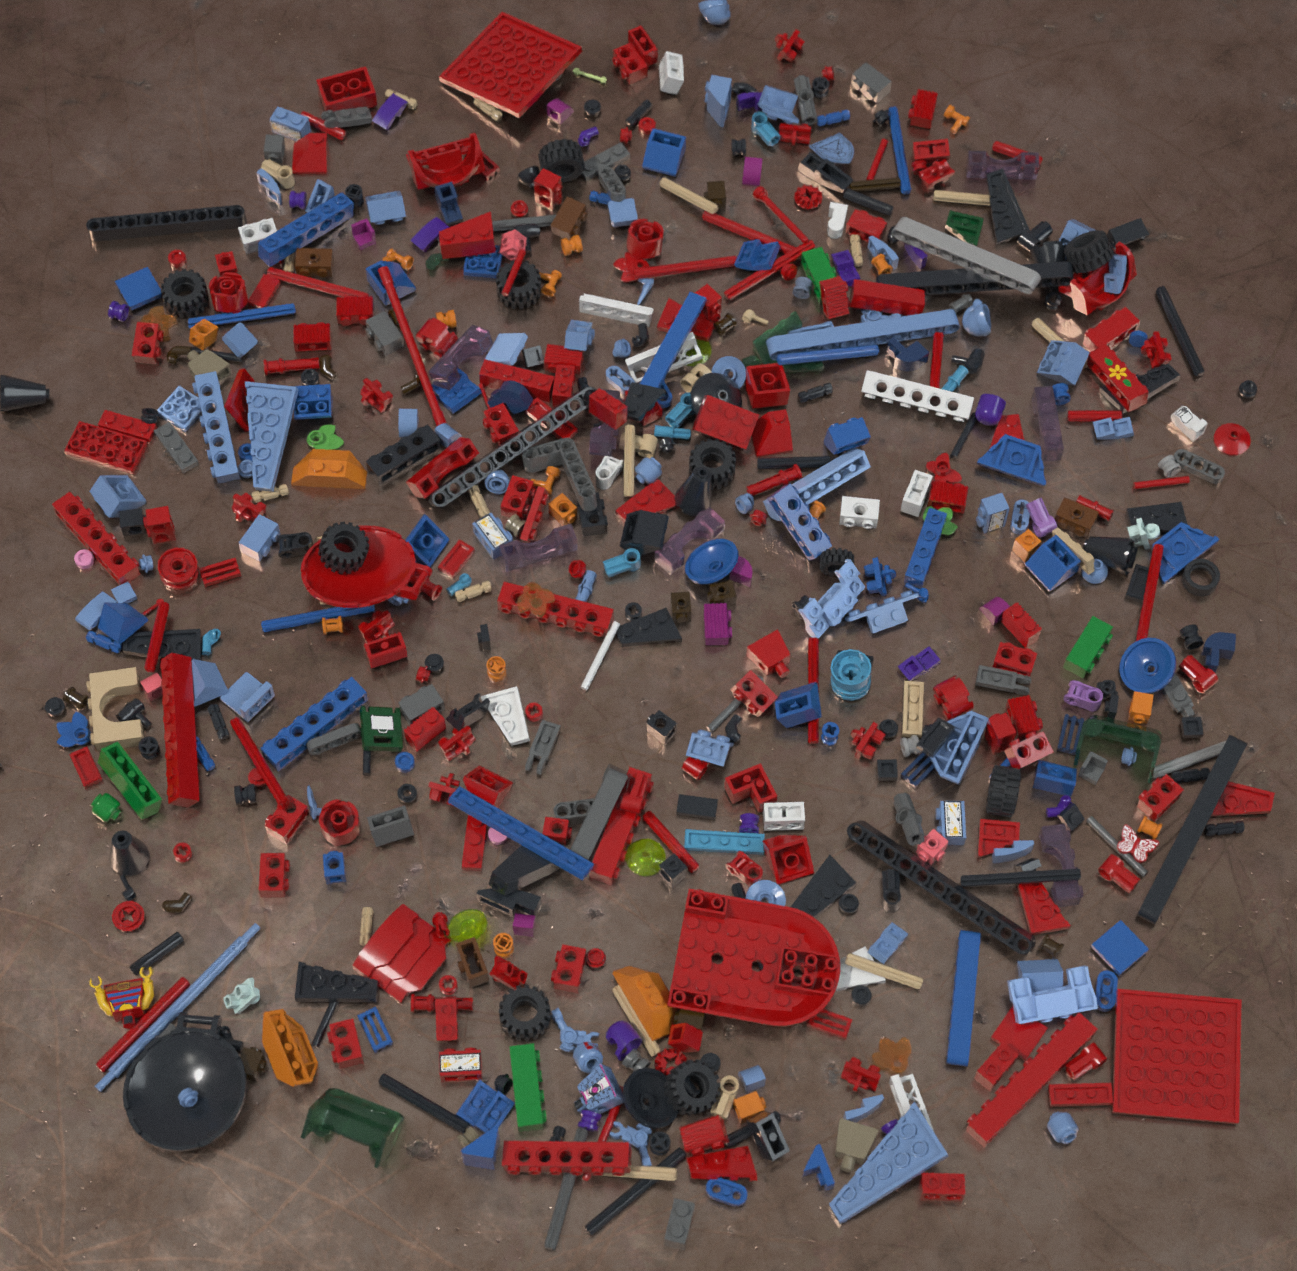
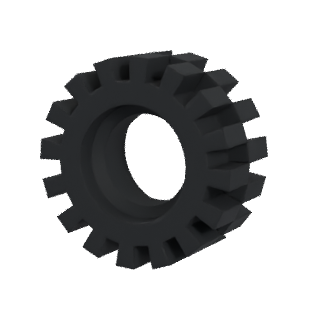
(833, 560)

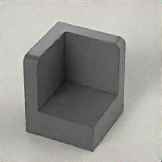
(1093, 768)

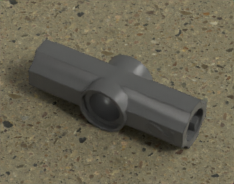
(805, 100)
(908, 819)

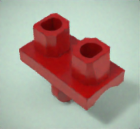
(794, 41)
(795, 133)
(937, 172)
(1154, 349)
(372, 395)
(246, 509)
(378, 627)
(872, 734)
(458, 743)
(437, 789)
(507, 973)
(860, 1076)

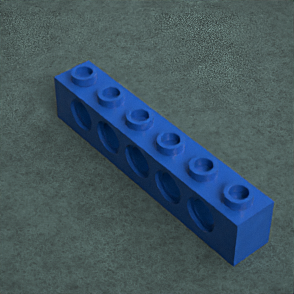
(305, 229)
(326, 721)

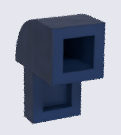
(447, 203)
(907, 358)
(512, 394)
(1218, 646)

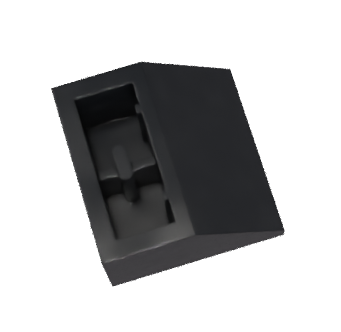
(644, 531)

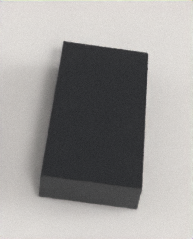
(1137, 584)
(935, 737)
(697, 807)

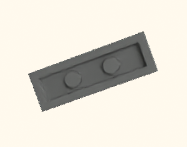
(608, 158)
(176, 447)

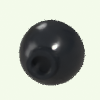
(528, 176)

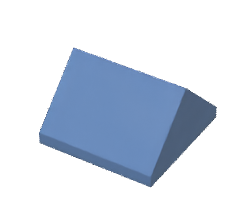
(206, 682)
(1041, 973)

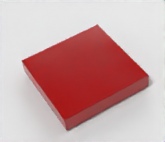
(1019, 1037)

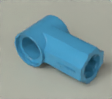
(764, 129)
(680, 411)
(621, 564)

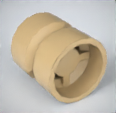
(688, 380)

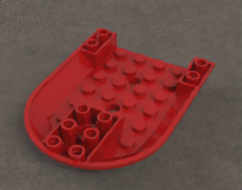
(749, 933)

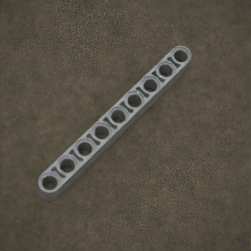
(966, 255)

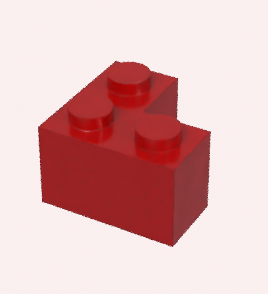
(751, 783)

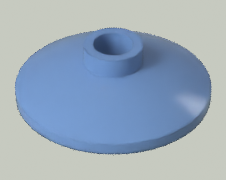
(728, 364)
(766, 890)

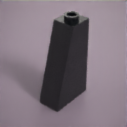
(520, 870)

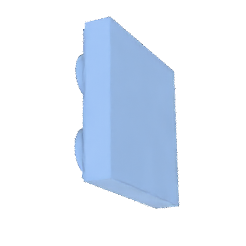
(507, 348)
(180, 409)

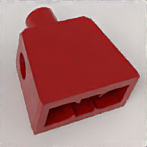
(770, 654)

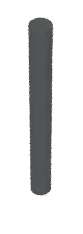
(726, 712)
(1113, 842)

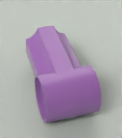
(1042, 522)

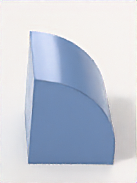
(407, 421)
(446, 434)
(752, 1078)

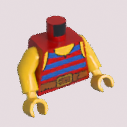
(126, 998)

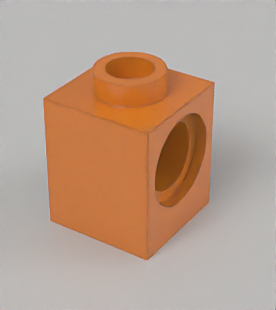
(203, 334)
(562, 503)
(1026, 545)
(1140, 707)
(748, 1106)

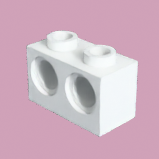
(671, 72)
(254, 233)
(916, 493)
(784, 816)

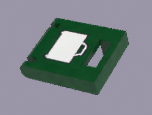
(381, 723)

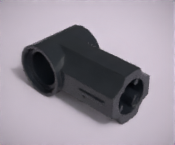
(1034, 237)
(891, 889)

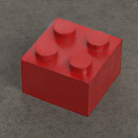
(767, 385)

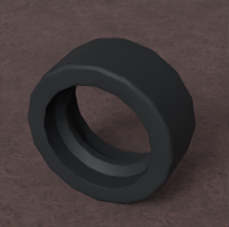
(1201, 564)

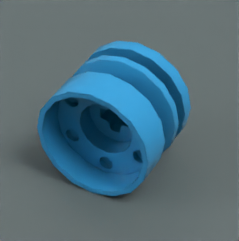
(850, 665)

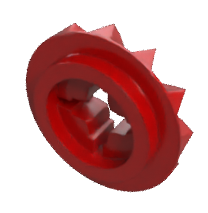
(803, 201)
(129, 908)
(668, 1054)

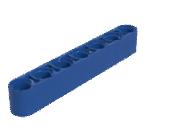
(963, 998)

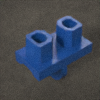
(876, 569)

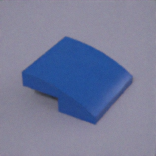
(757, 255)
(459, 395)
(484, 1107)

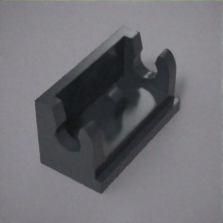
(1127, 232)
(469, 713)

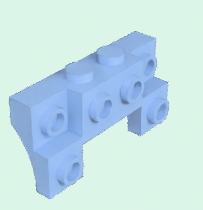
(834, 603)
(1053, 1002)

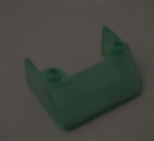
(1123, 732)
(355, 1119)

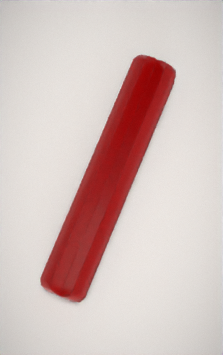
(319, 124)
(1009, 150)
(1093, 415)

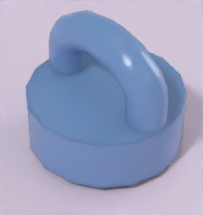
(621, 348)
(744, 503)

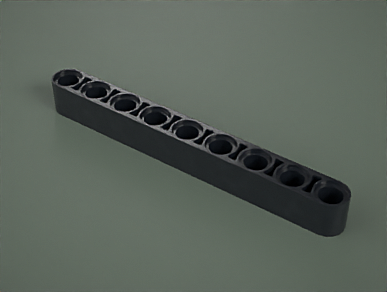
(166, 223)

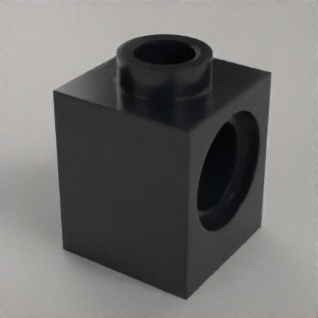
(132, 522)
(661, 734)
(673, 870)

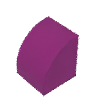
(559, 110)
(752, 171)
(742, 572)
(994, 609)
(524, 925)

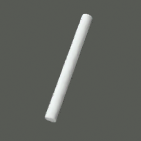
(600, 655)

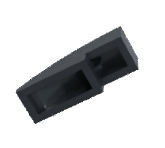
(824, 172)
(517, 900)

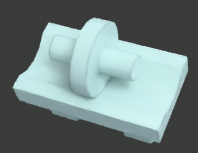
(1143, 533)
(242, 996)

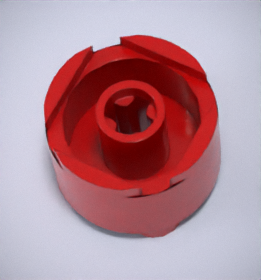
(645, 239)
(228, 293)
(435, 337)
(953, 697)
(343, 812)

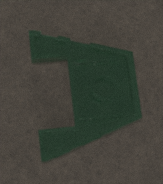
(791, 323)

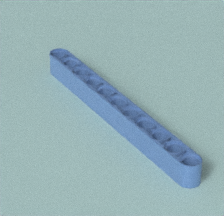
(865, 333)

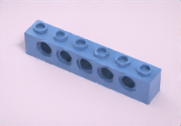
(209, 383)

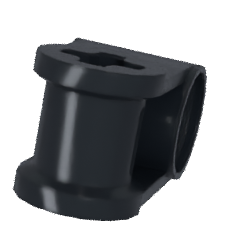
(293, 544)

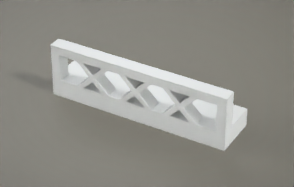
(615, 309)
(644, 359)
(901, 1096)

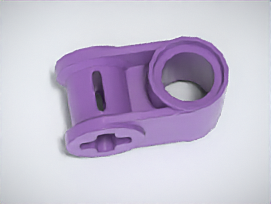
(1082, 696)

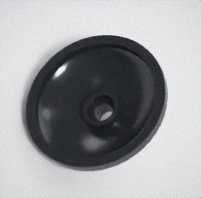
(713, 385)
(647, 1087)

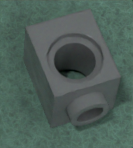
(274, 148)

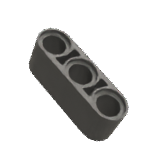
(572, 809)

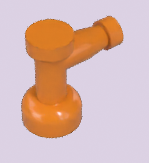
(960, 119)
(406, 262)
(549, 289)
(552, 473)

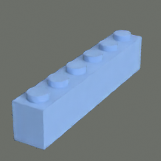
(827, 478)

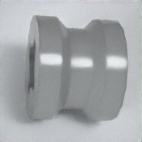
(1169, 466)
(909, 745)

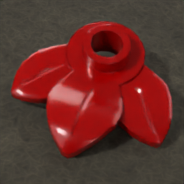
(627, 265)

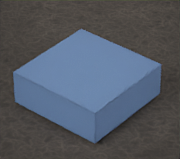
(124, 593)

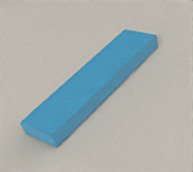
(724, 841)

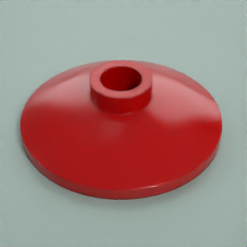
(1232, 445)

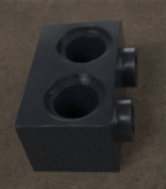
(586, 517)

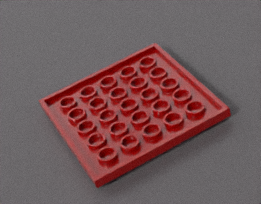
(510, 64)
(1177, 1056)

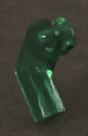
(434, 260)
(750, 360)

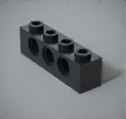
(399, 463)

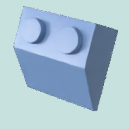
(718, 97)
(385, 207)
(116, 494)

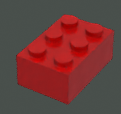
(347, 90)
(725, 422)

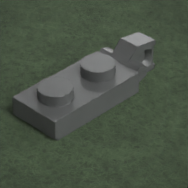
(1178, 697)

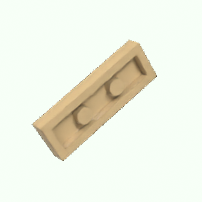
(1087, 559)
(912, 709)

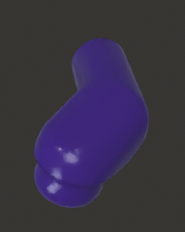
(585, 136)
(1054, 811)

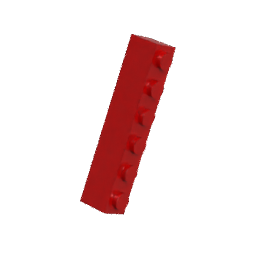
(617, 836)

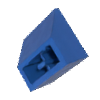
(664, 152)
(400, 280)
(314, 402)
(847, 435)
(1053, 563)
(798, 705)

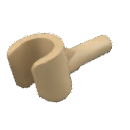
(749, 315)

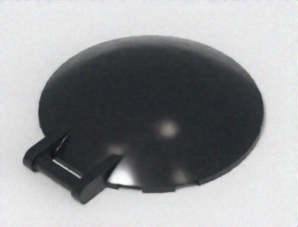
(181, 1061)

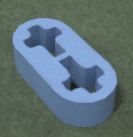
(619, 381)
(1016, 516)

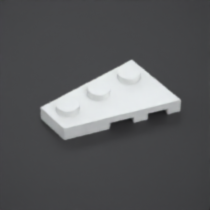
(509, 714)
(853, 976)

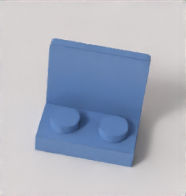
(778, 104)
(248, 696)
(709, 748)

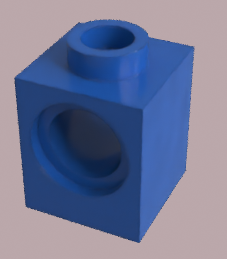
(334, 875)

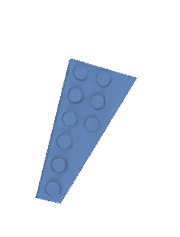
(269, 422)
(895, 1161)

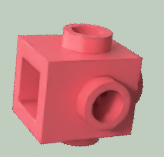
(511, 244)
(932, 847)

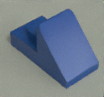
(818, 1163)

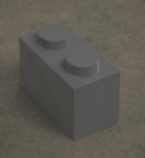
(871, 83)
(384, 333)
(417, 704)
(390, 826)
(679, 1224)

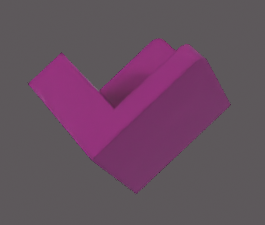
(363, 234)

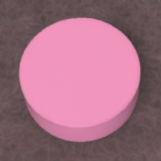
(84, 559)
(496, 837)

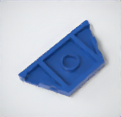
(1015, 459)
(1181, 547)

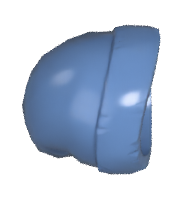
(715, 11)
(977, 319)

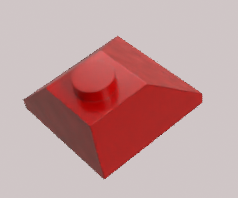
(311, 154)
(772, 434)
(487, 785)
(788, 857)

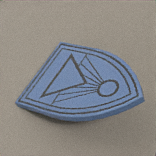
(835, 149)

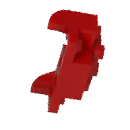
(446, 164)
(1088, 287)

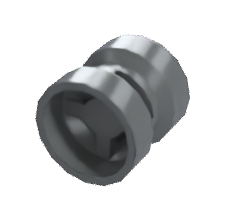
(635, 1061)

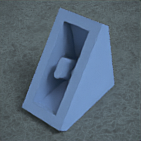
(321, 193)

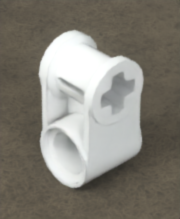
(609, 468)

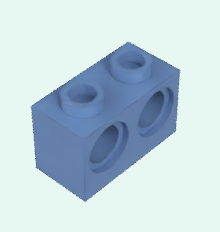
(579, 335)

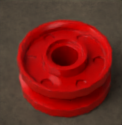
(181, 578)

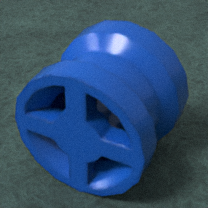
(1060, 393)

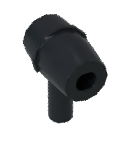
(528, 231)
(973, 362)
(133, 710)

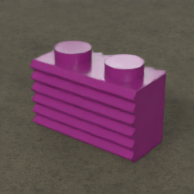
(716, 624)

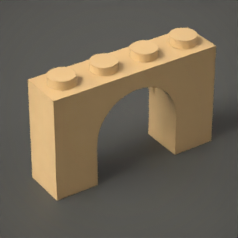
(103, 688)

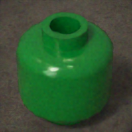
(106, 807)

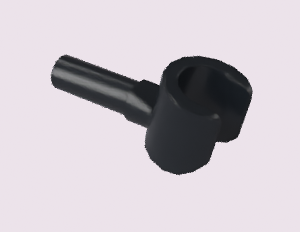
(129, 893)

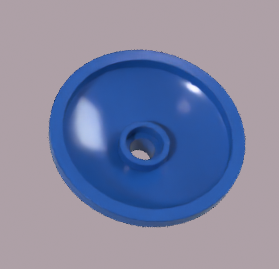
(711, 561)
(1139, 660)

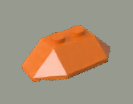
(330, 470)
(648, 999)
(288, 1048)

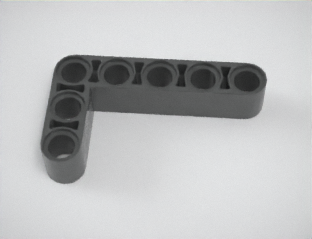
(563, 453)
(600, 810)

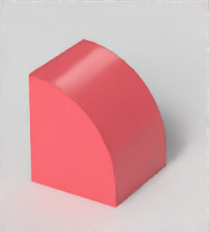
(152, 686)

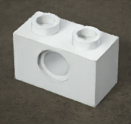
(854, 505)

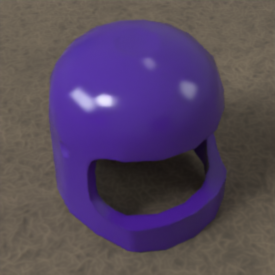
(990, 409)
(625, 1036)

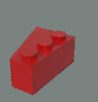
(468, 238)

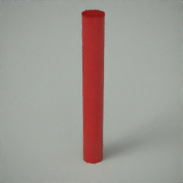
(877, 159)
(513, 273)
(1161, 482)

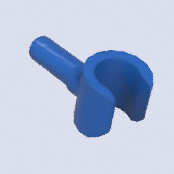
(923, 592)

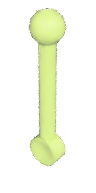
(576, 71)

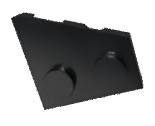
(641, 399)

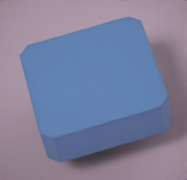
(622, 212)
(239, 340)

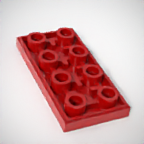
(106, 447)

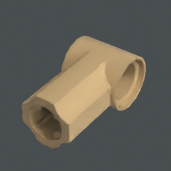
(279, 173)
(644, 445)
(725, 1100)

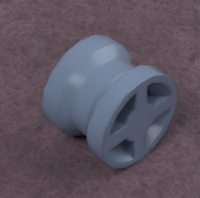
(802, 287)

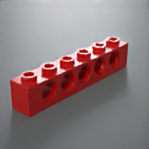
(71, 504)
(566, 606)
(515, 1150)

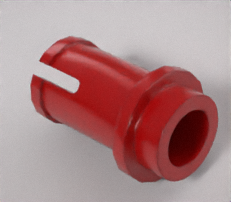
(440, 921)

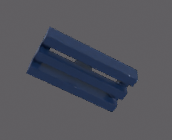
(1073, 720)
(910, 779)

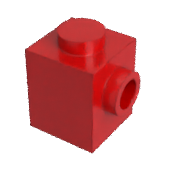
(685, 1037)

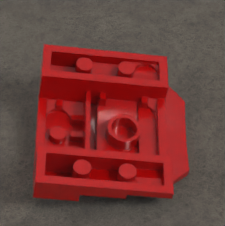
(402, 954)

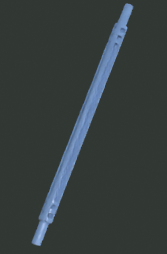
(177, 1007)

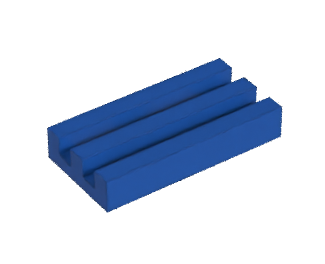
(382, 1044)

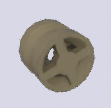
(515, 525)
(468, 1137)

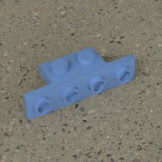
(885, 614)

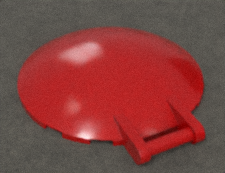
(383, 574)

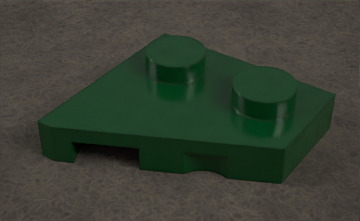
(965, 226)

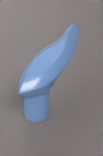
(648, 283)
(314, 811)

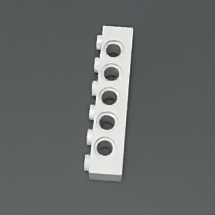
(964, 402)

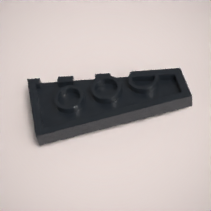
(1005, 210)
(1154, 380)
(182, 642)
(824, 888)
(323, 985)

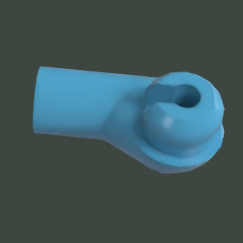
(463, 582)
(209, 639)

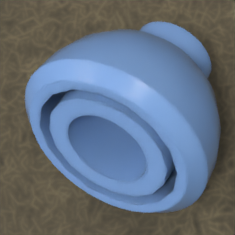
(497, 482)
(1099, 575)

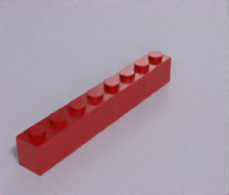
(179, 730)
(1031, 1080)

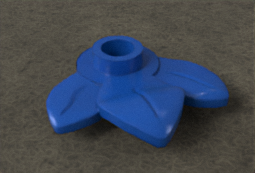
(72, 730)

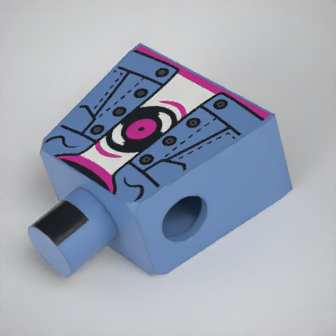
(599, 1091)

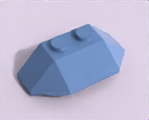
(959, 749)

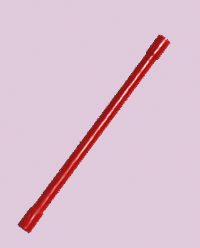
(387, 281)

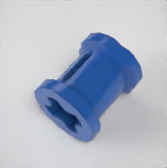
(830, 733)

